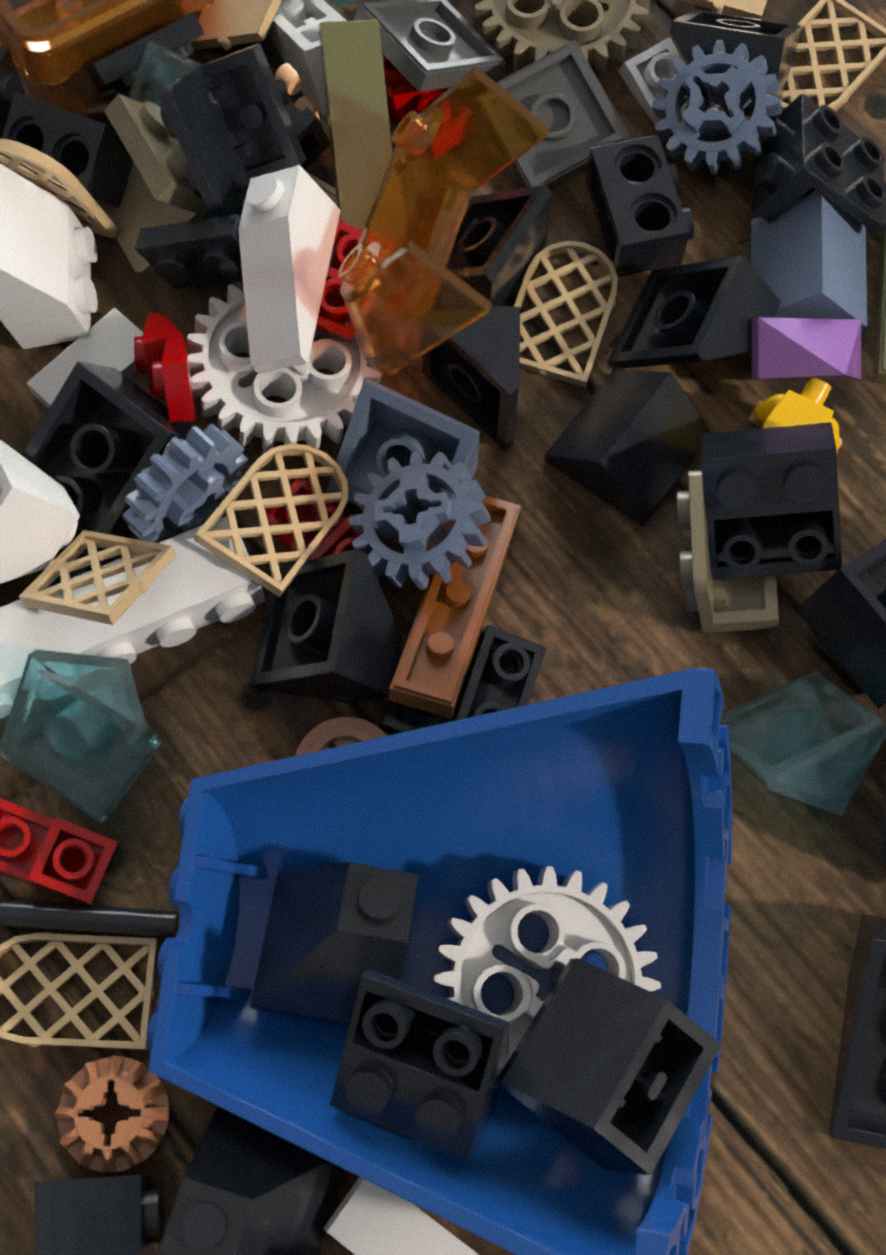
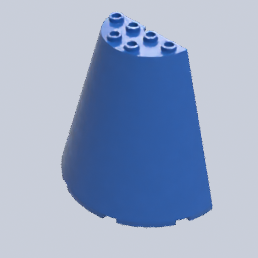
(590, 782)

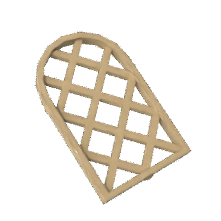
(853, 18)
(48, 168)
(547, 367)
(245, 563)
(91, 1040)

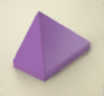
(806, 349)

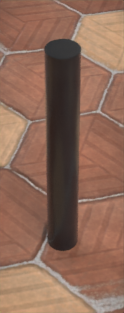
(89, 918)

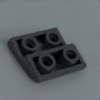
(496, 680)

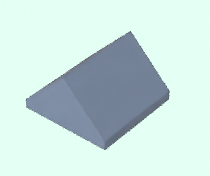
(813, 260)
(395, 426)

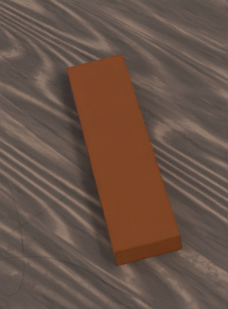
(452, 620)

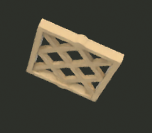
(41, 598)

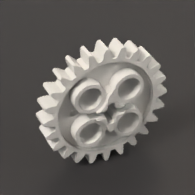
(238, 393)
(575, 926)

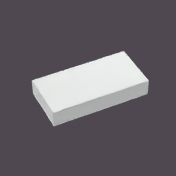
(108, 345)

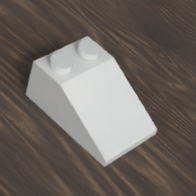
(43, 266)

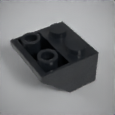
(772, 501)
(421, 1064)
(609, 1067)

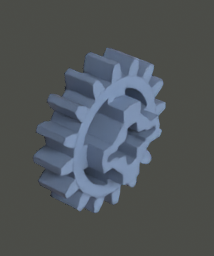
(722, 81)
(184, 484)
(425, 523)

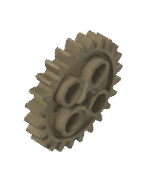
(541, 26)

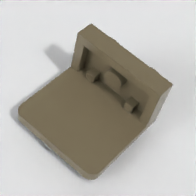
(157, 182)
(725, 602)

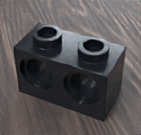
(79, 143)
(630, 206)

